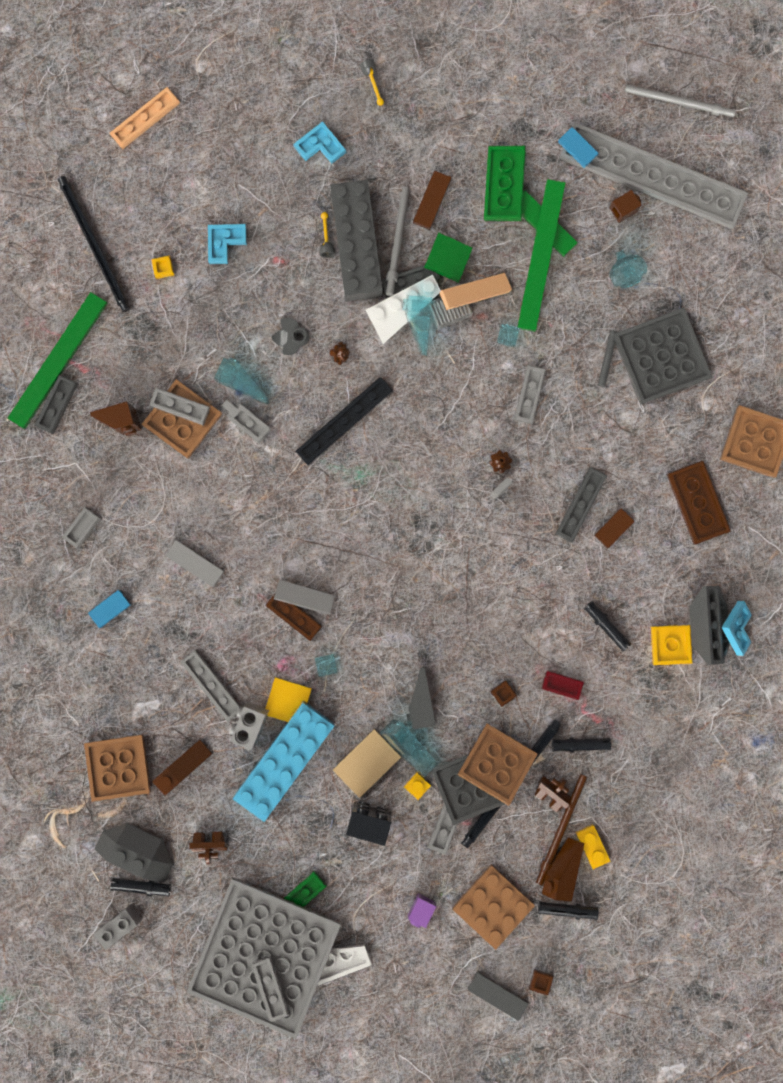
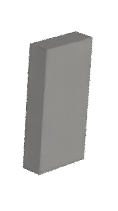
(501, 488)
(81, 527)

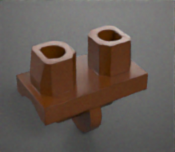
(556, 790)
(199, 845)

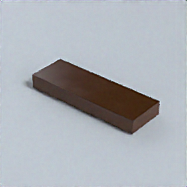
(432, 200)
(295, 618)

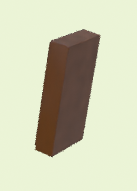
(614, 528)

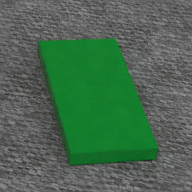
(504, 183)

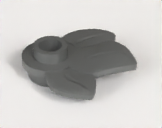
(288, 336)

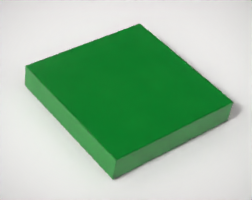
(448, 257)

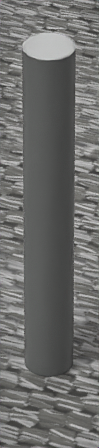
(607, 359)

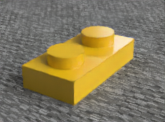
(593, 846)

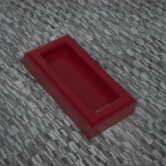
(562, 685)

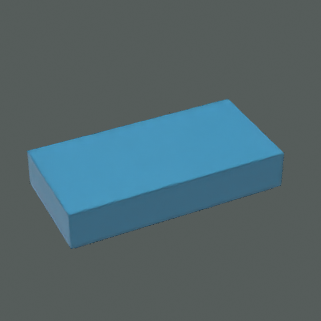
(578, 147)
(109, 608)

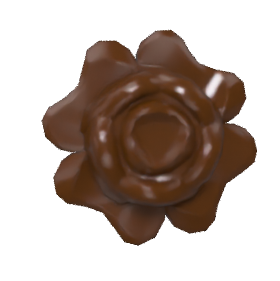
(340, 353)
(500, 461)

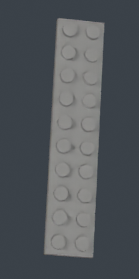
(661, 178)

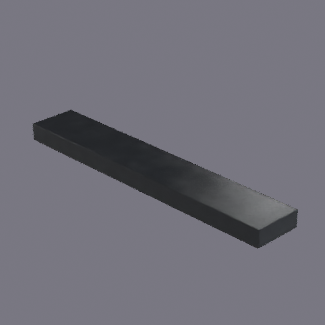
(344, 421)

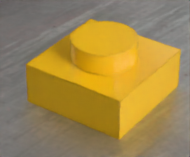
(417, 785)

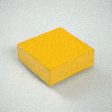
(162, 267)

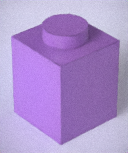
(421, 911)

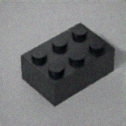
(369, 823)

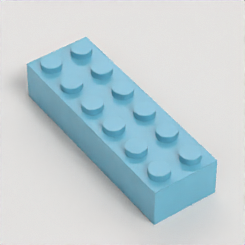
(283, 761)

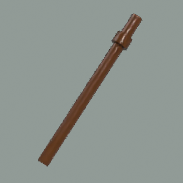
(546, 864)

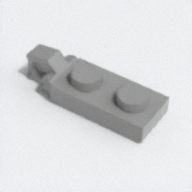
(246, 421)

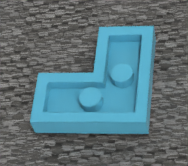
(320, 139)
(220, 237)
(735, 629)

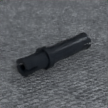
(608, 627)
(580, 744)
(149, 888)
(568, 910)

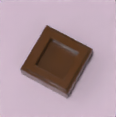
(503, 693)
(541, 982)

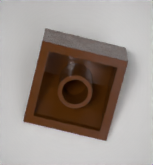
(119, 417)

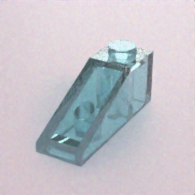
(418, 316)
(235, 377)
(408, 747)

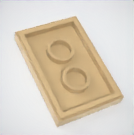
(367, 763)

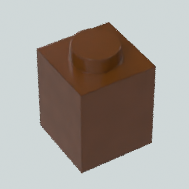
(625, 206)

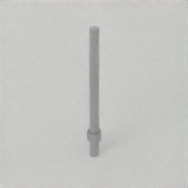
(715, 108)
(392, 275)

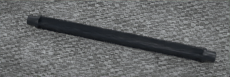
(65, 186)
(484, 819)

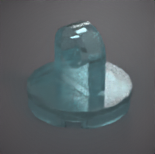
(627, 270)

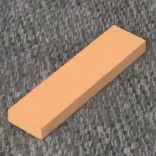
(144, 118)
(475, 291)

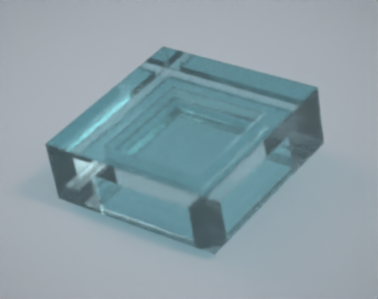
(508, 335)
(326, 665)

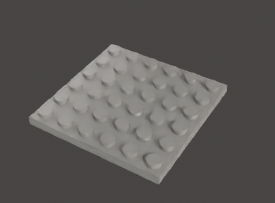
(254, 927)

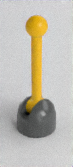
(368, 68)
(326, 249)

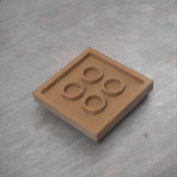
(177, 431)
(754, 442)
(497, 764)
(117, 768)
(493, 906)

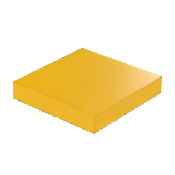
(671, 645)
(286, 698)

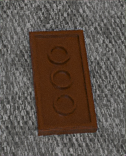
(698, 502)

